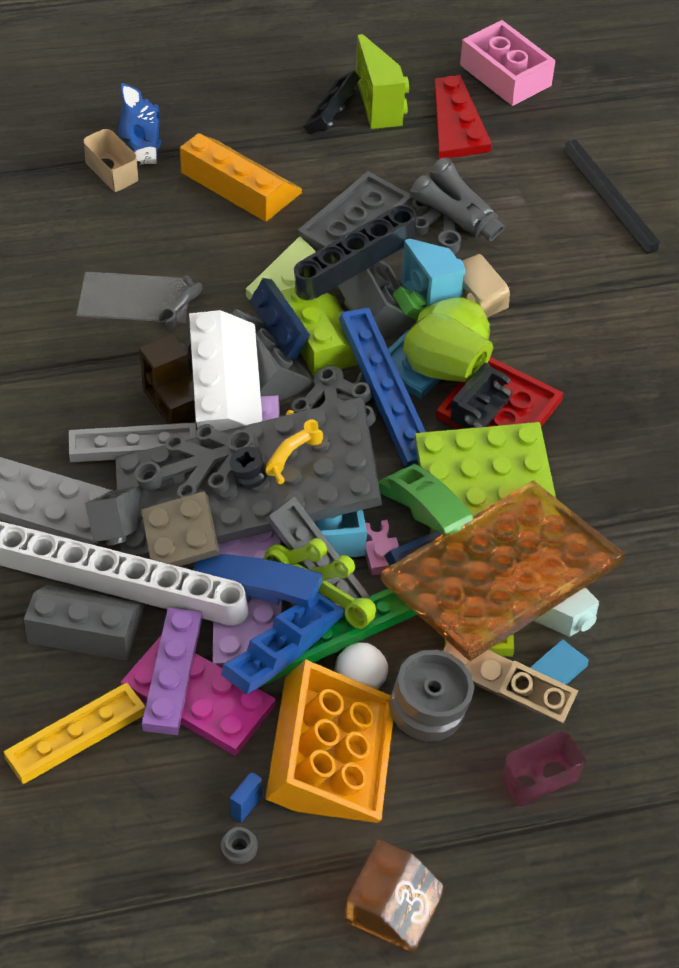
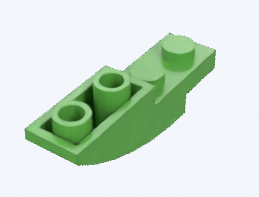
(427, 498)

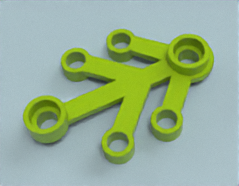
(358, 611)

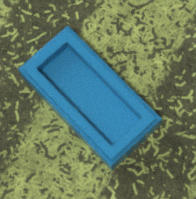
(561, 663)

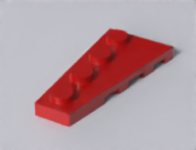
(458, 120)

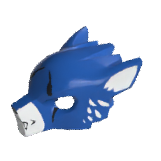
(139, 125)

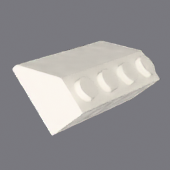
(224, 370)

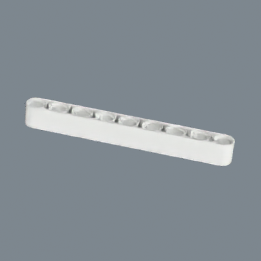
(122, 574)

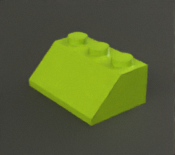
(327, 339)

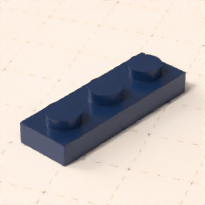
(279, 318)

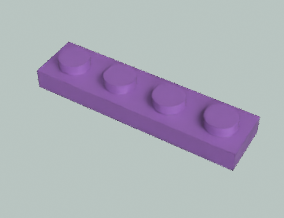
(172, 671)

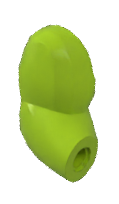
(449, 340)

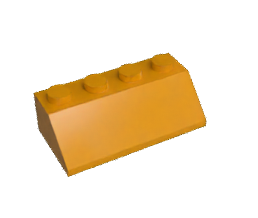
(236, 177)

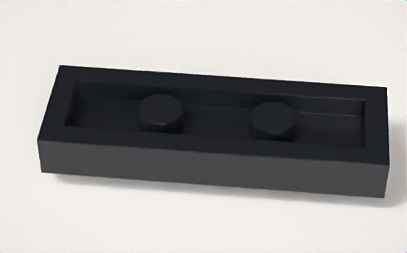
(332, 103)

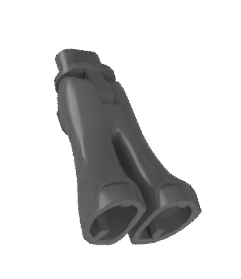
(458, 200)

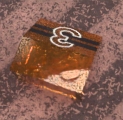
(393, 896)

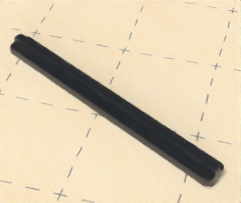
(612, 196)

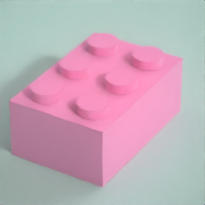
(507, 62)

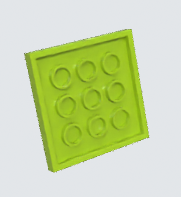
(485, 461)

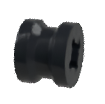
(248, 467)

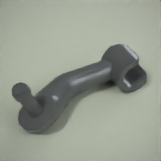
(186, 296)

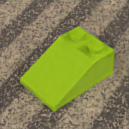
(380, 85)

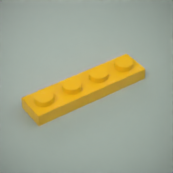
(74, 733)

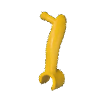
(310, 435)

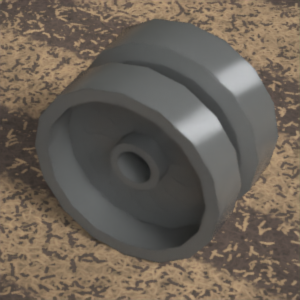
(431, 695)

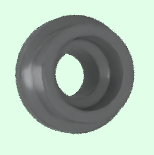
(237, 836)

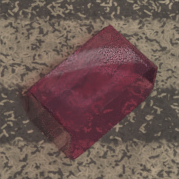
(552, 748)

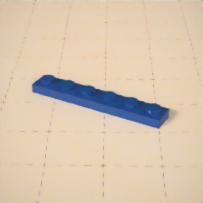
(383, 381)

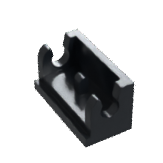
(480, 398)

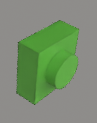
(410, 301)

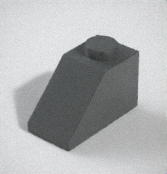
(114, 515)

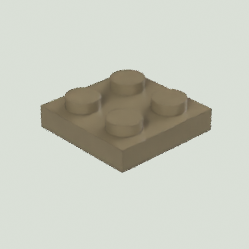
(181, 530)

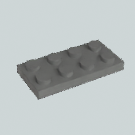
(351, 209)

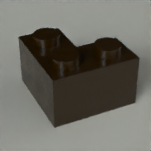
(168, 379)

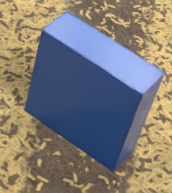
(246, 797)

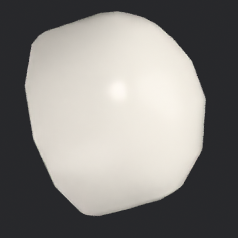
(363, 664)

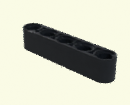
(354, 252)

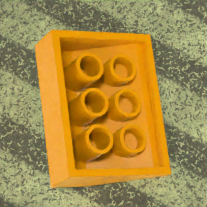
(330, 746)

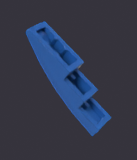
(265, 578)
(282, 644)

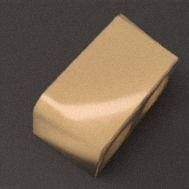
(109, 146)
(484, 286)

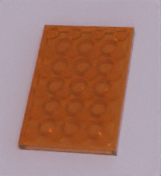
(502, 569)

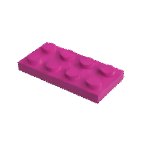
(212, 703)

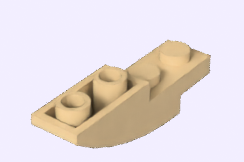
(519, 684)

